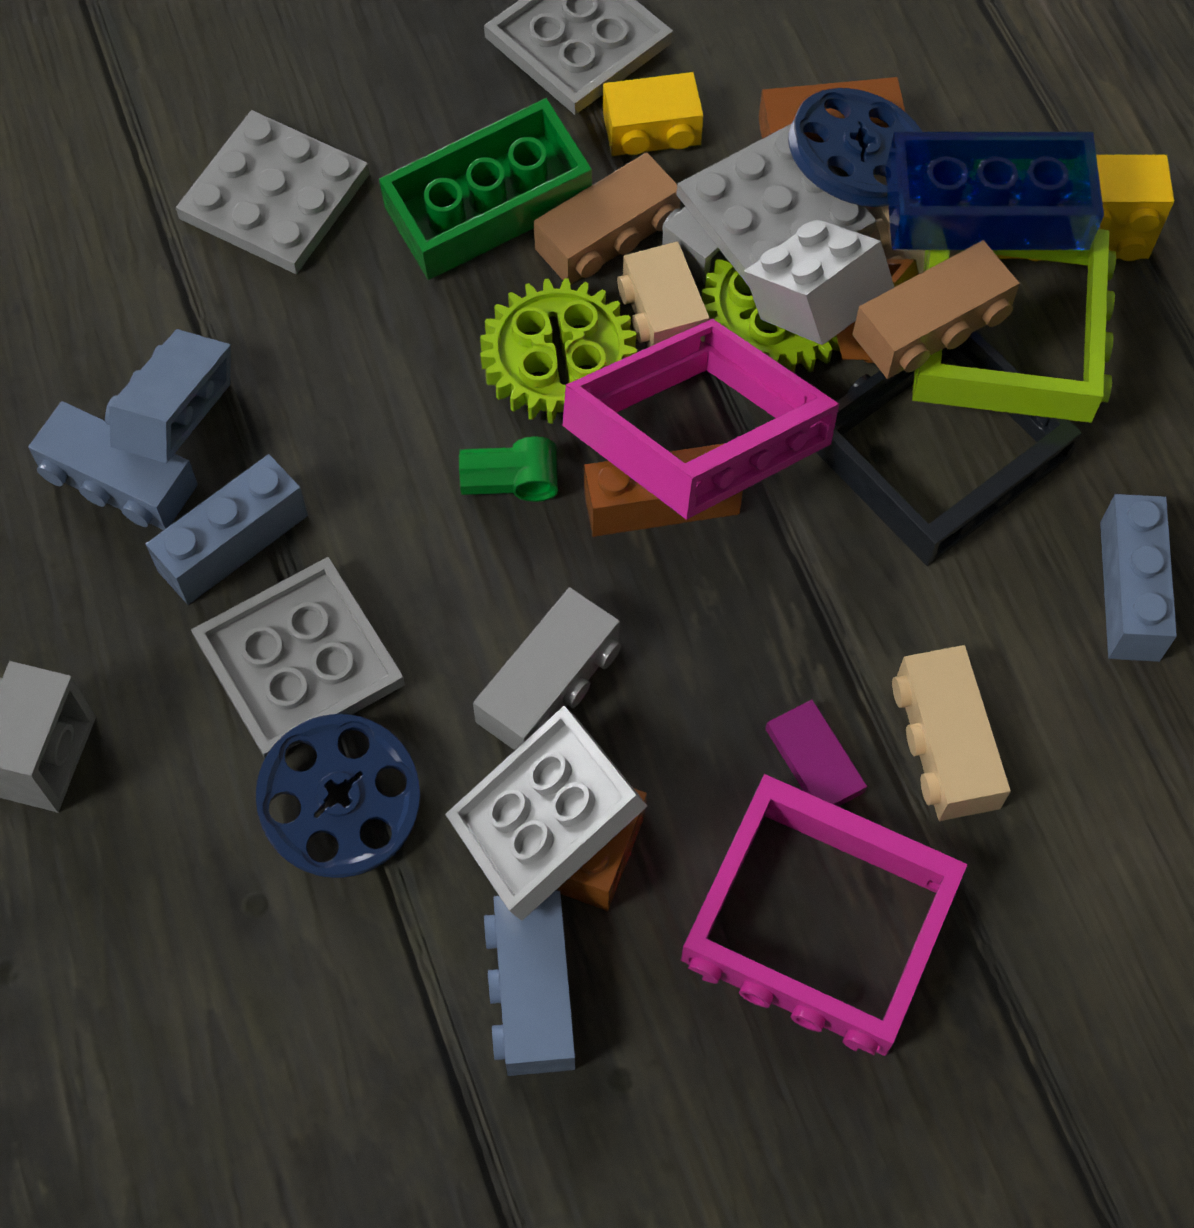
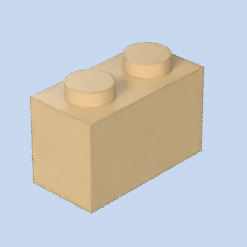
(661, 293)

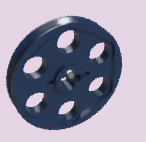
(840, 146)
(336, 769)

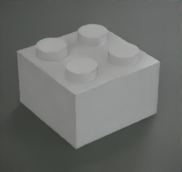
(818, 280)
(40, 734)

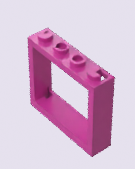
(800, 427)
(860, 839)

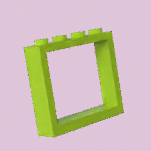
(1033, 393)

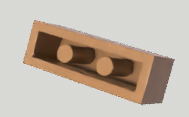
(606, 219)
(935, 310)

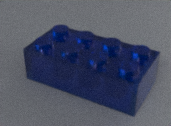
(994, 189)

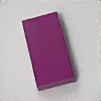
(815, 755)

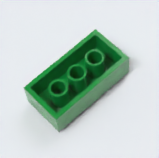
(484, 188)

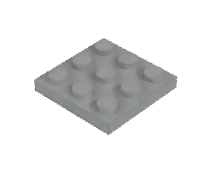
(578, 43)
(273, 191)
(762, 201)
(297, 654)
(544, 812)

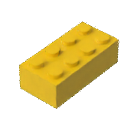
(1134, 201)

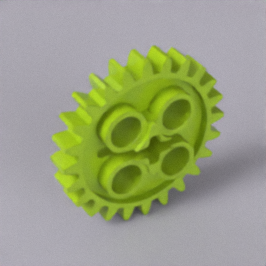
(740, 315)
(513, 356)

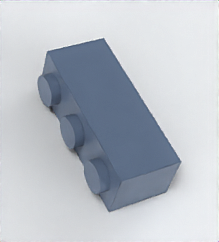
(169, 395)
(77, 451)
(227, 529)
(1137, 578)
(531, 989)

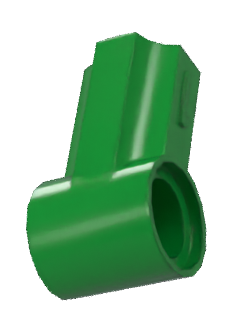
(524, 469)

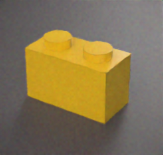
(652, 114)

